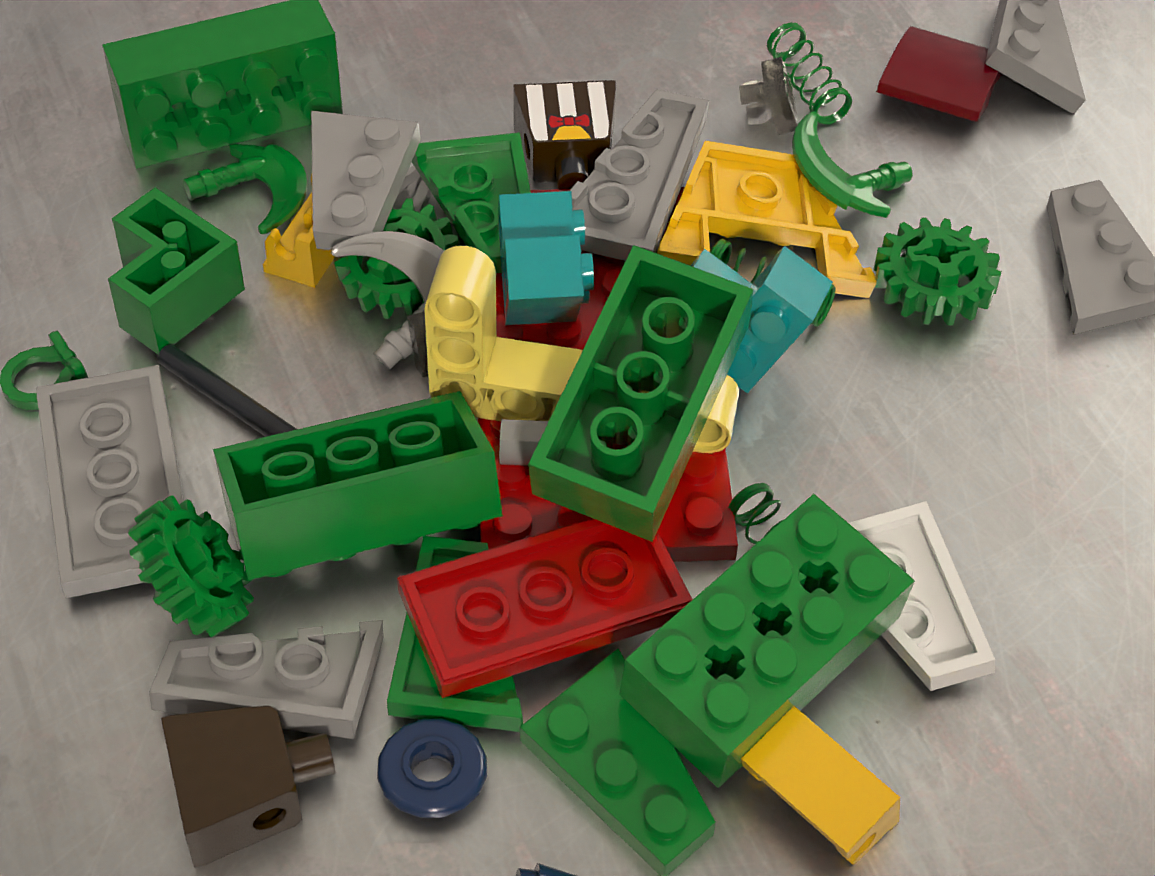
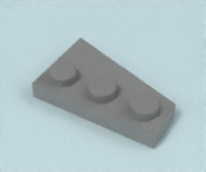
(1102, 256)
(310, 679)

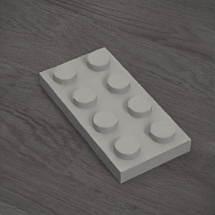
(105, 464)

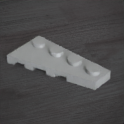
(640, 178)

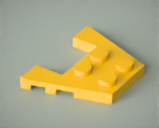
(764, 199)

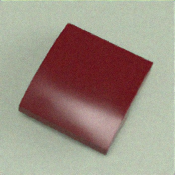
(940, 74)

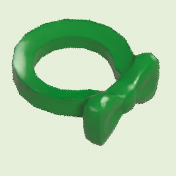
(56, 352)

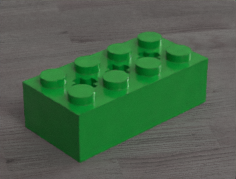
(223, 80)
(658, 333)
(358, 484)
(764, 637)

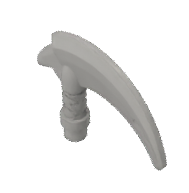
(413, 257)

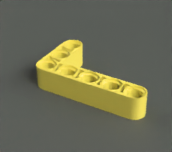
(509, 375)

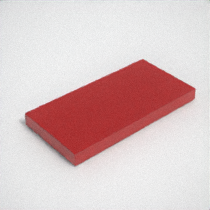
(539, 601)

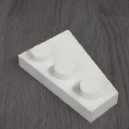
(938, 625)

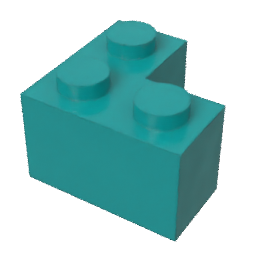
(542, 258)
(782, 307)

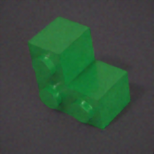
(172, 270)

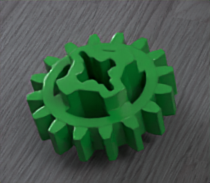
(937, 271)
(383, 281)
(190, 566)

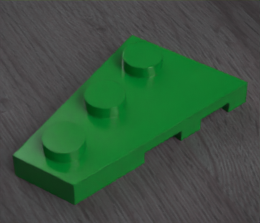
(467, 183)
(413, 687)
(621, 767)

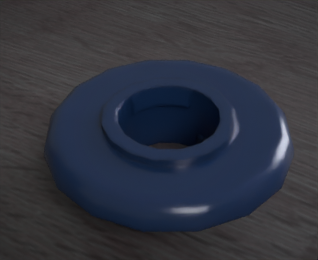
(425, 741)

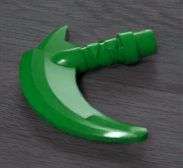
(271, 165)
(837, 184)

